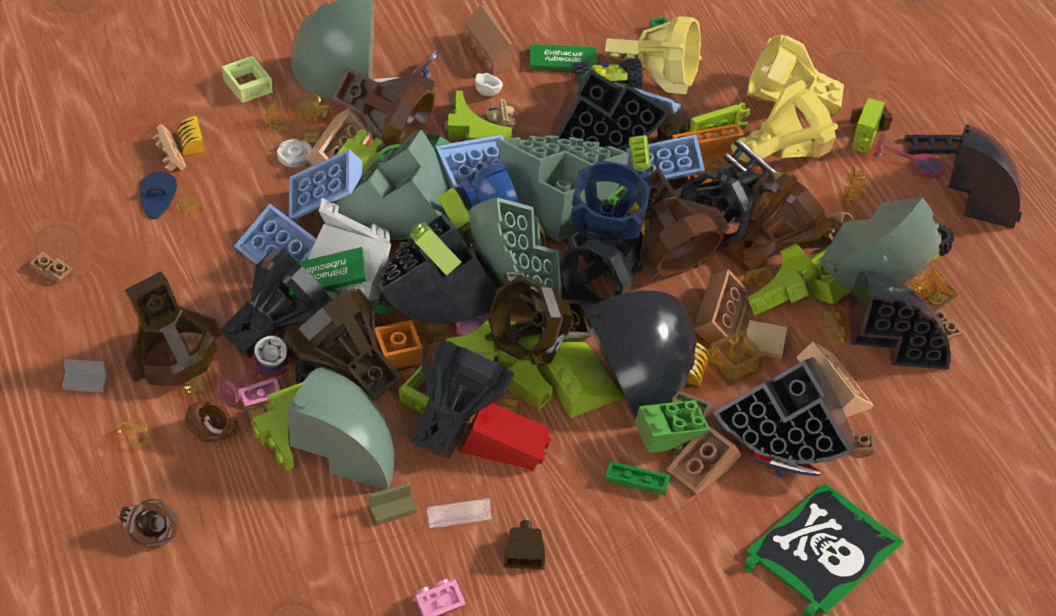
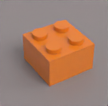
(399, 344)

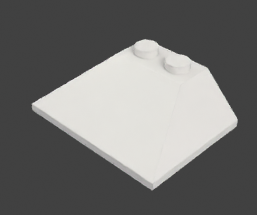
(331, 217)

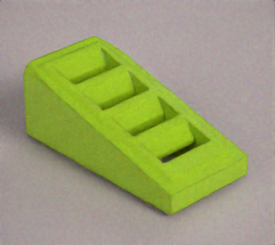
(639, 152)

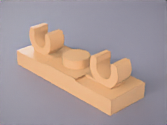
(167, 143)

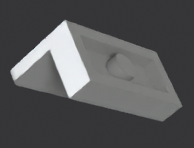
(84, 375)

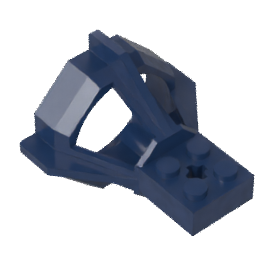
(604, 217)

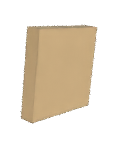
(767, 338)

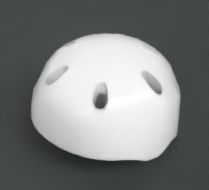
(487, 84)
(270, 352)

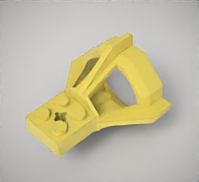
(668, 47)
(786, 62)
(782, 132)

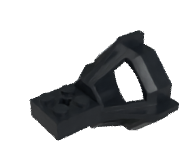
(731, 195)
(618, 261)
(270, 309)
(451, 403)

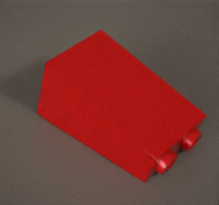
(506, 437)

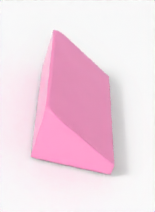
(258, 392)

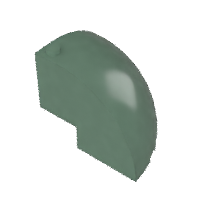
(331, 41)
(546, 176)
(399, 189)
(510, 242)
(893, 243)
(343, 424)

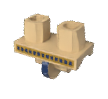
(502, 115)

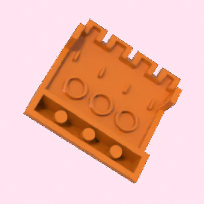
(714, 145)

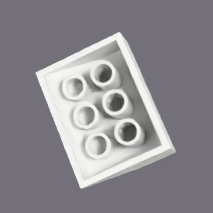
(376, 254)

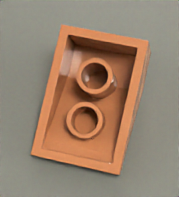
(704, 460)

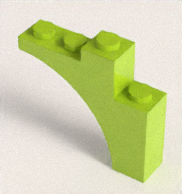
(469, 126)
(788, 283)
(476, 341)
(526, 378)
(274, 425)

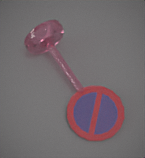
(924, 163)
(229, 392)

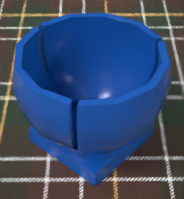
(489, 183)

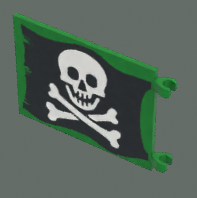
(823, 549)

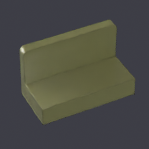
(391, 504)

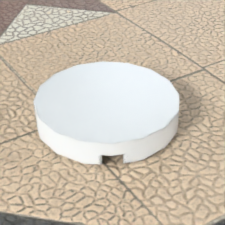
(293, 153)

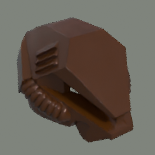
(203, 422)
(150, 522)

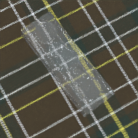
(458, 512)

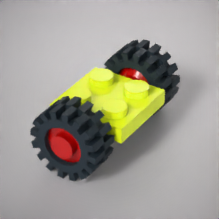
(630, 74)

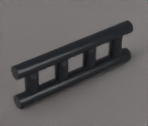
(932, 148)
(754, 159)

